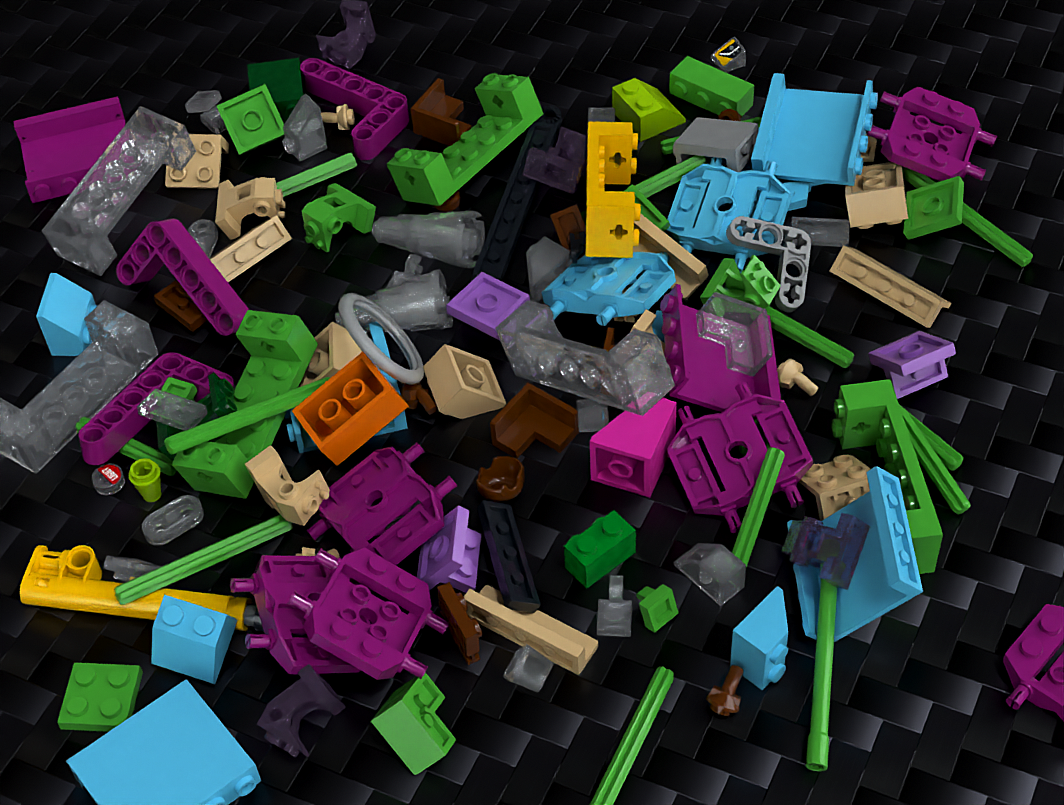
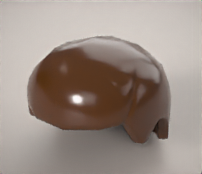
(501, 480)

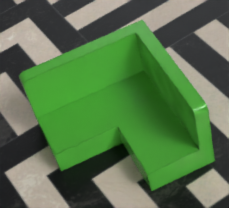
(412, 725)

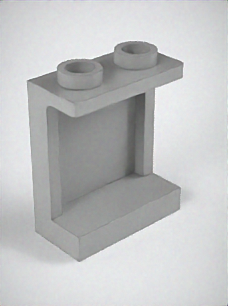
(718, 139)

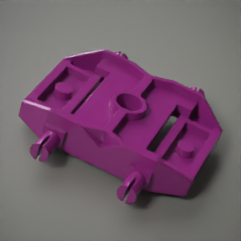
(949, 150)
(721, 434)
(390, 477)
(272, 588)
(377, 647)
(1030, 655)

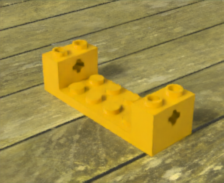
(610, 213)

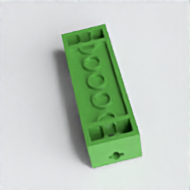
(434, 176)
(278, 360)
(872, 416)

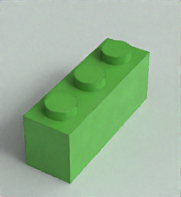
(710, 87)

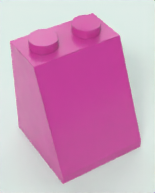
(634, 448)

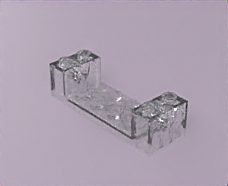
(111, 186)
(626, 377)
(48, 422)

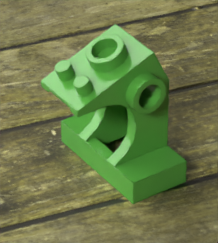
(327, 214)
(752, 286)

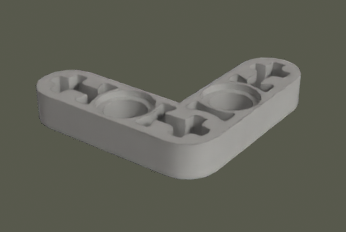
(787, 254)

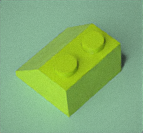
(645, 108)

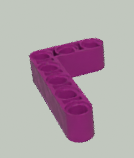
(383, 108)
(172, 245)
(120, 418)

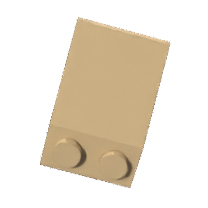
(877, 196)

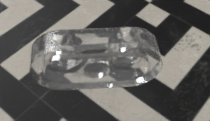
(205, 235)
(171, 520)

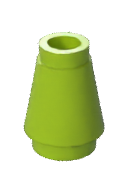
(146, 478)

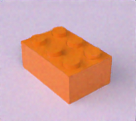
(349, 409)

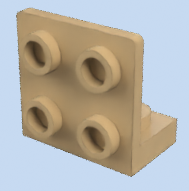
(203, 167)
(836, 483)

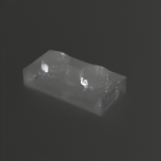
(128, 568)

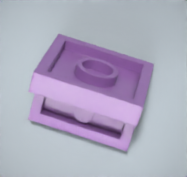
(486, 303)
(913, 361)
(451, 553)

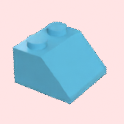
(63, 315)
(191, 638)
(761, 641)

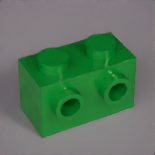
(599, 548)

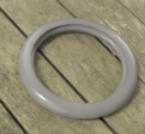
(346, 311)

